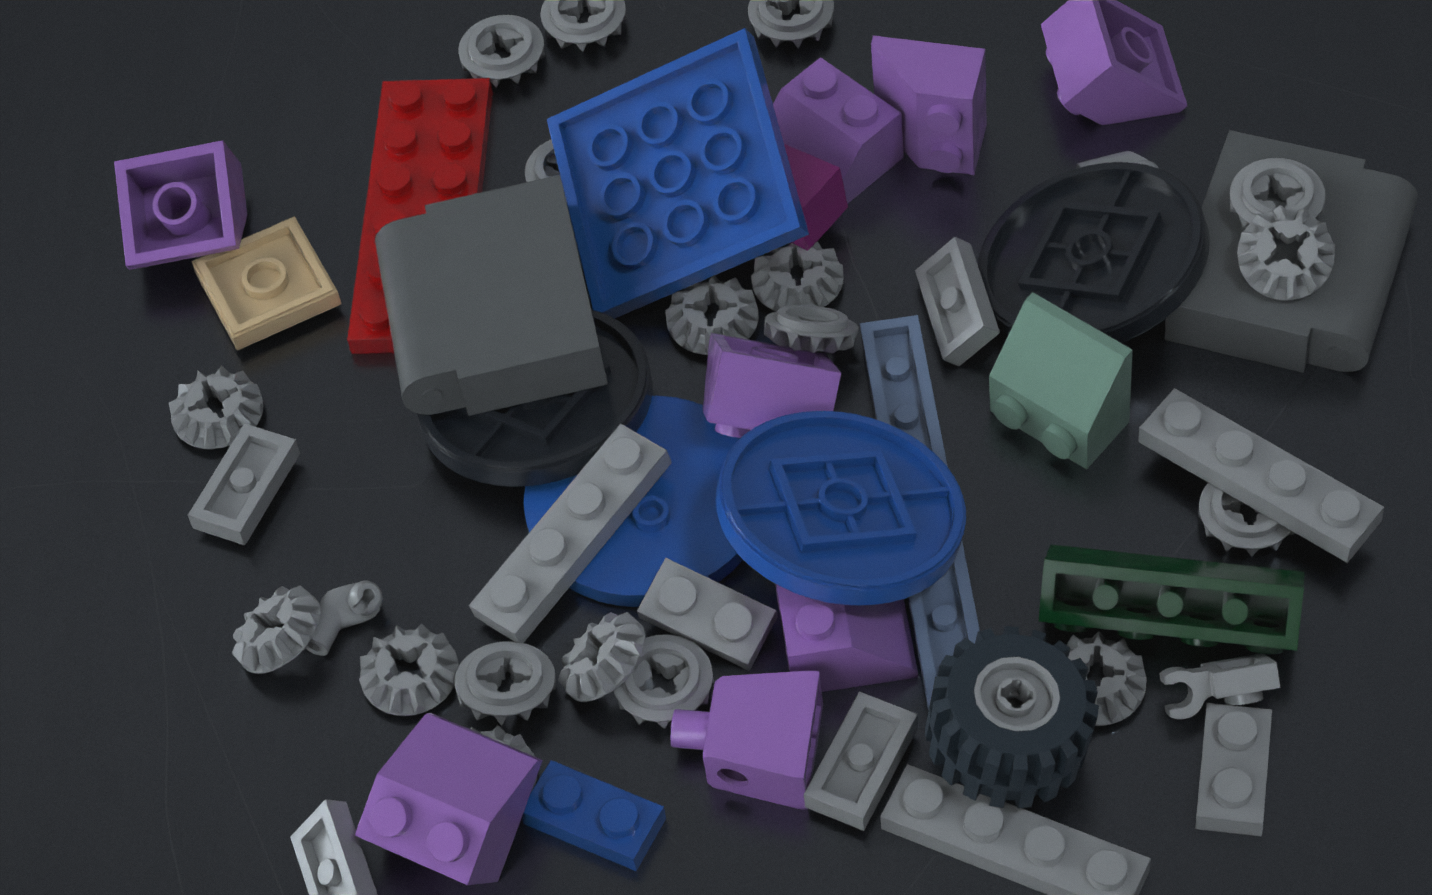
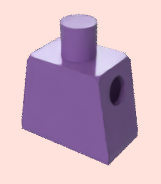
(757, 734)

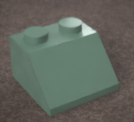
(1062, 382)

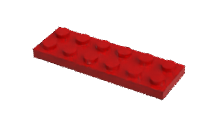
(424, 152)

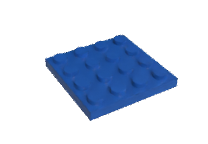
(676, 176)

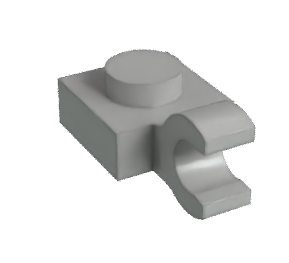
(1234, 679)

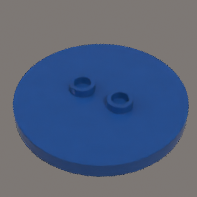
(840, 508)
(670, 521)

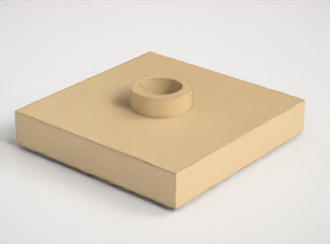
(266, 283)

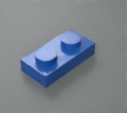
(593, 815)

